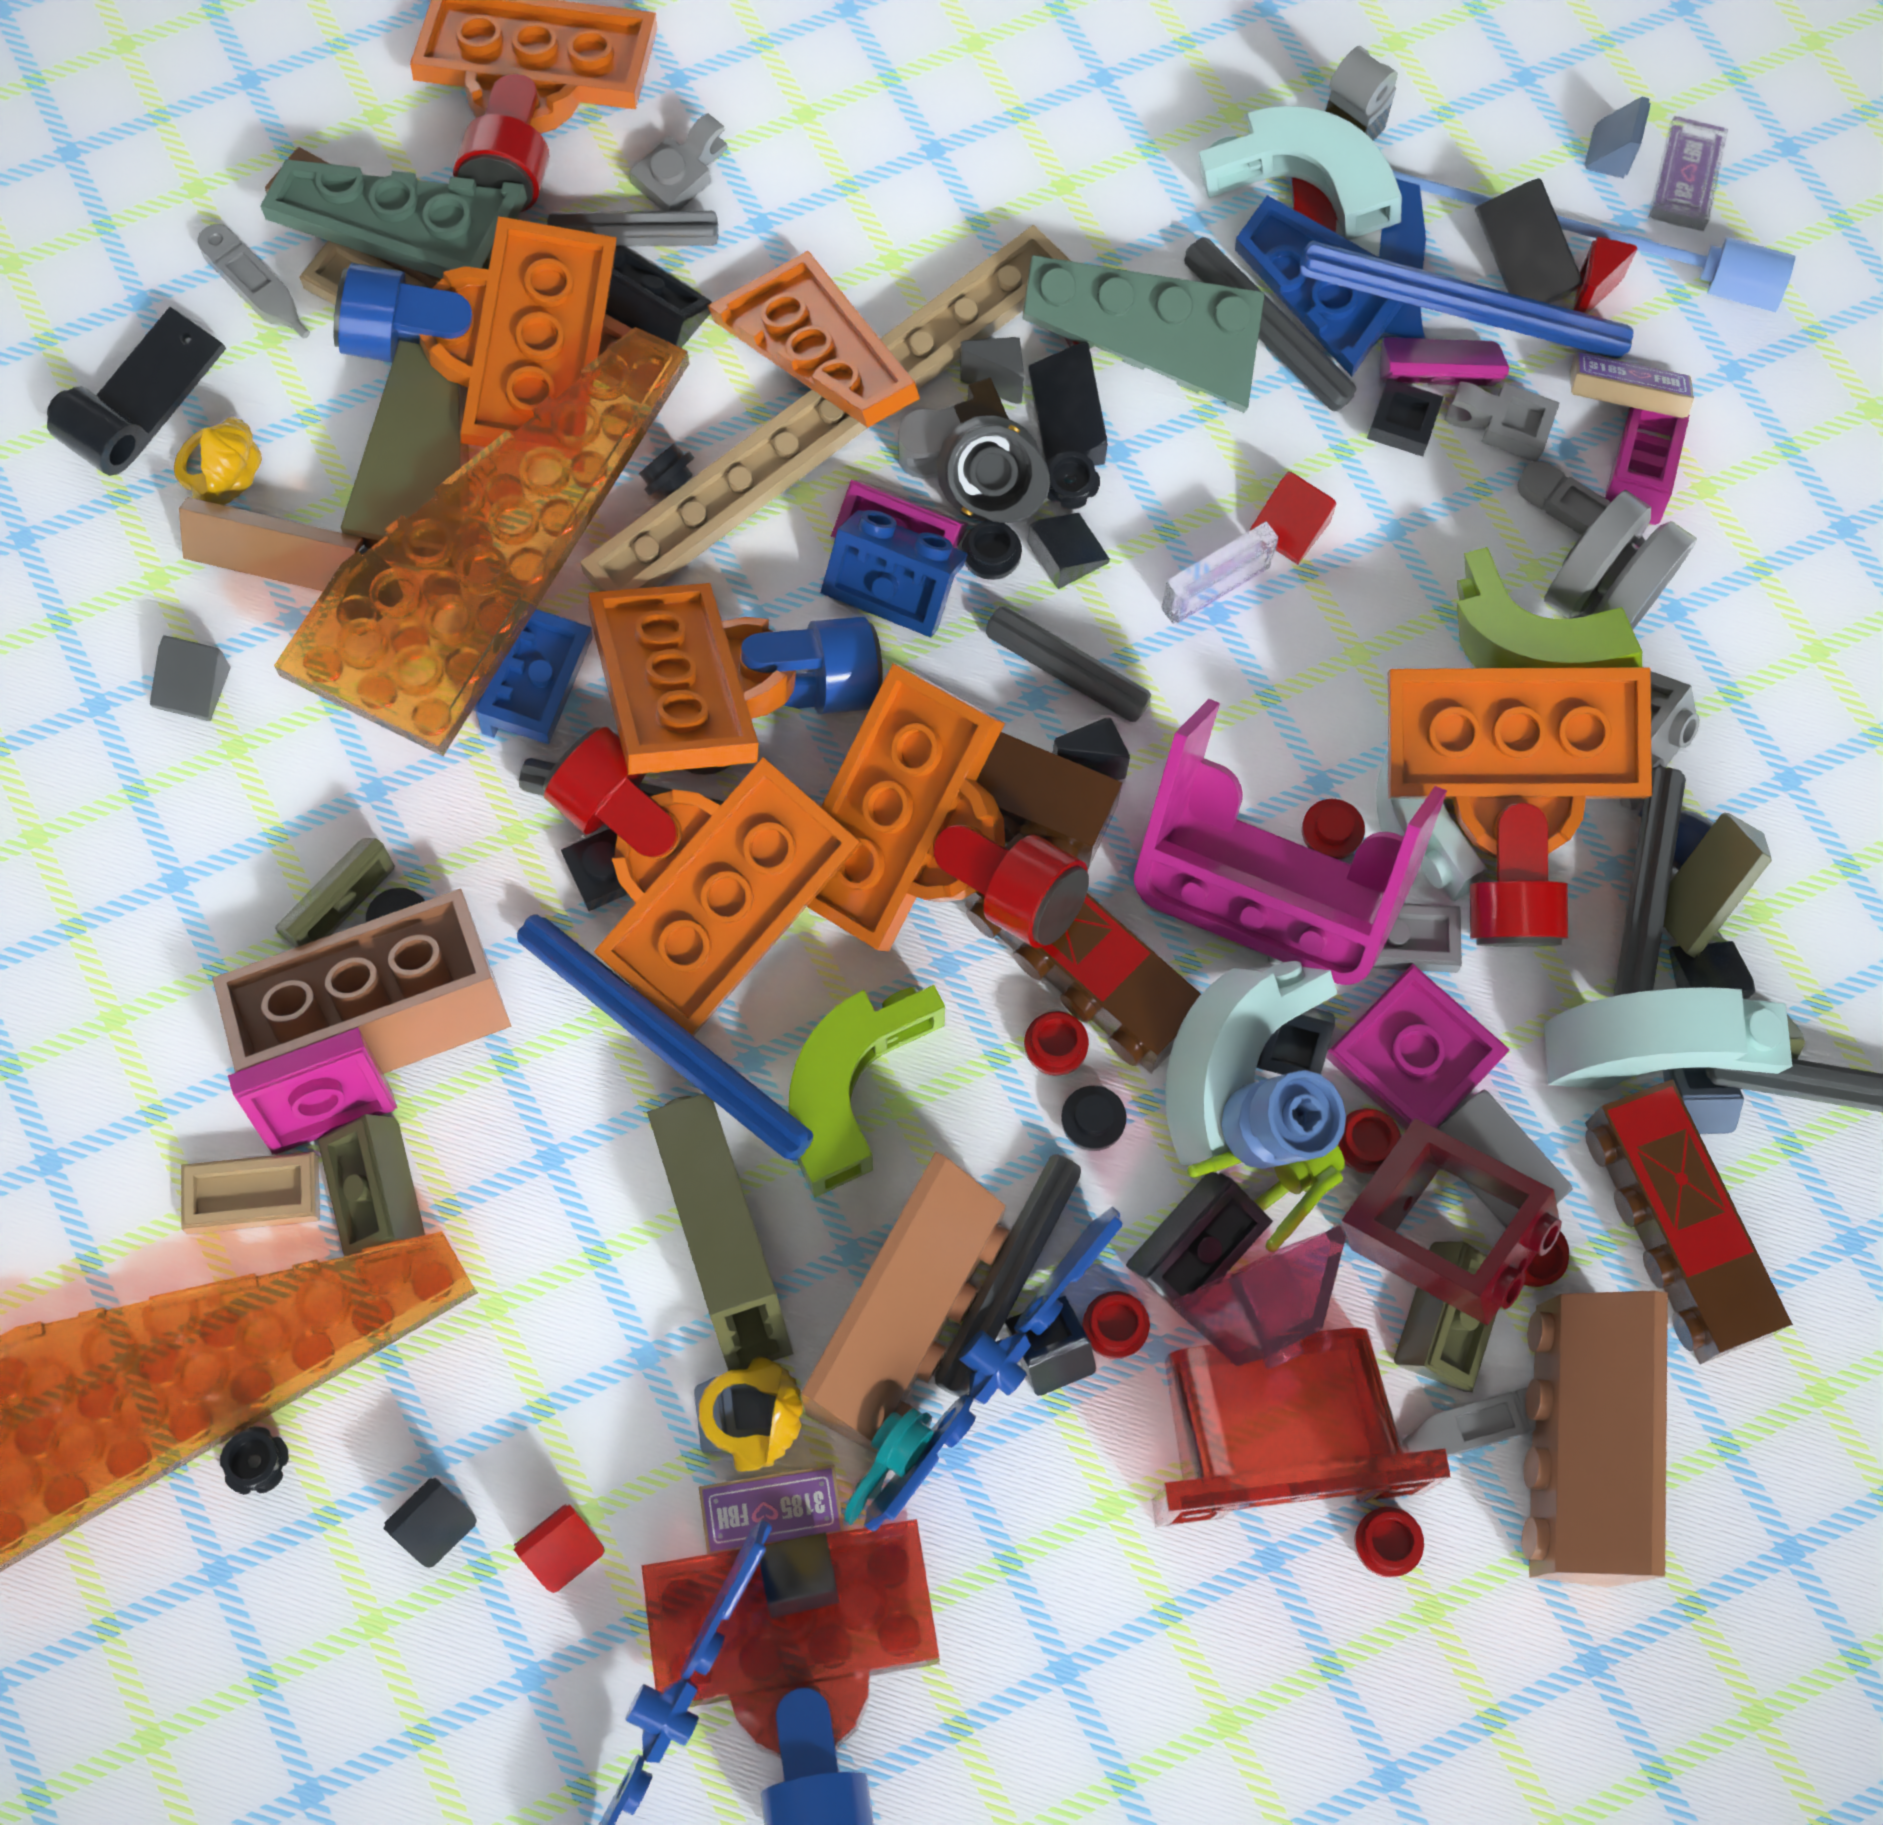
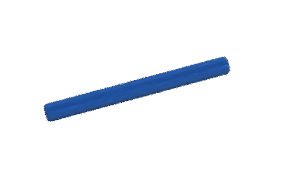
(1465, 300)
(666, 1038)

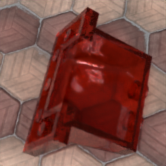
(1286, 1432)

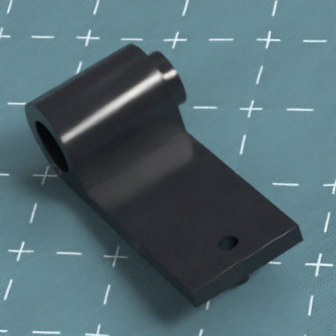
(138, 397)

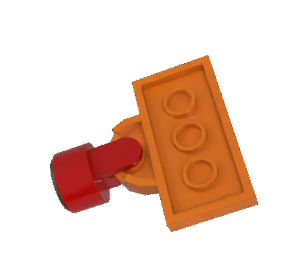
(528, 73)
(1519, 764)
(933, 827)
(704, 876)

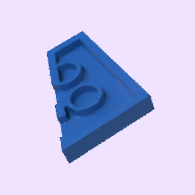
(1337, 316)

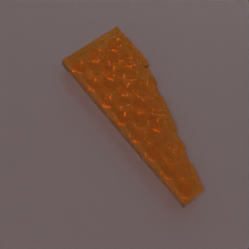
(447, 592)
(150, 1385)

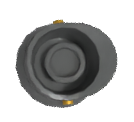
(993, 470)

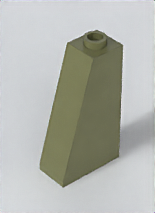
(409, 447)
(720, 1232)

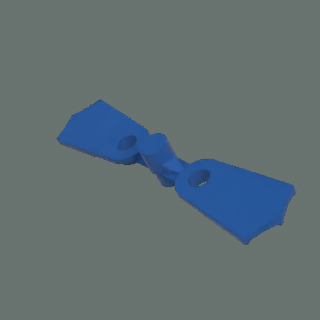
(995, 1366)
(666, 1715)

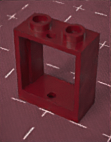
(1400, 1183)

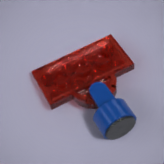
(804, 1675)

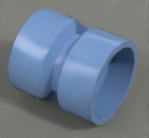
(1284, 1120)

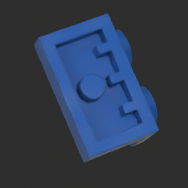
(892, 571)
(535, 678)

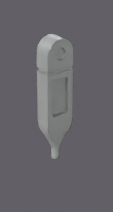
(249, 277)
(1562, 496)
(1473, 1425)

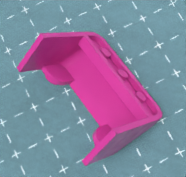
(1265, 887)

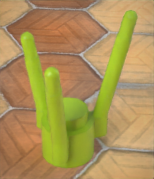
(1311, 1176)

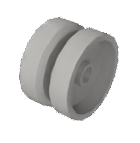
(1612, 564)

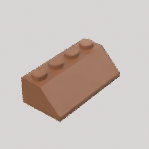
(404, 979)
(906, 1303)
(1598, 1438)

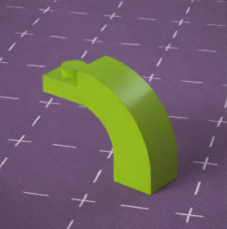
(1504, 635)
(830, 1067)

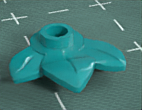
(899, 1447)

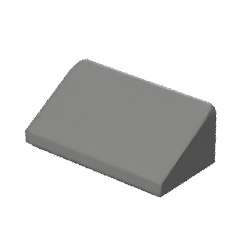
(1492, 1131)

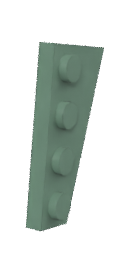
(393, 216)
(1160, 323)

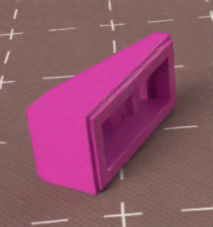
(1650, 458)

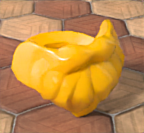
(227, 461)
(756, 1450)

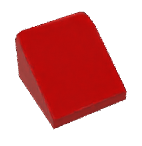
(1602, 271)
(1297, 516)
(559, 1548)

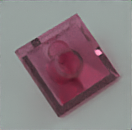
(1268, 1302)

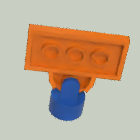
(497, 330)
(694, 682)

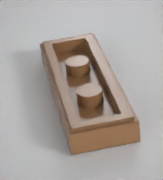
(262, 544)

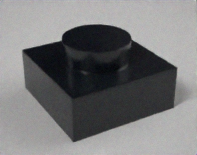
(1405, 417)
(593, 869)

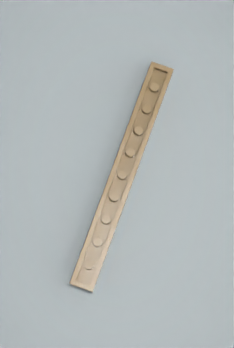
(810, 428)

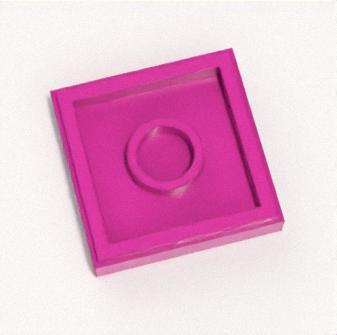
(1417, 1051)
(312, 1091)

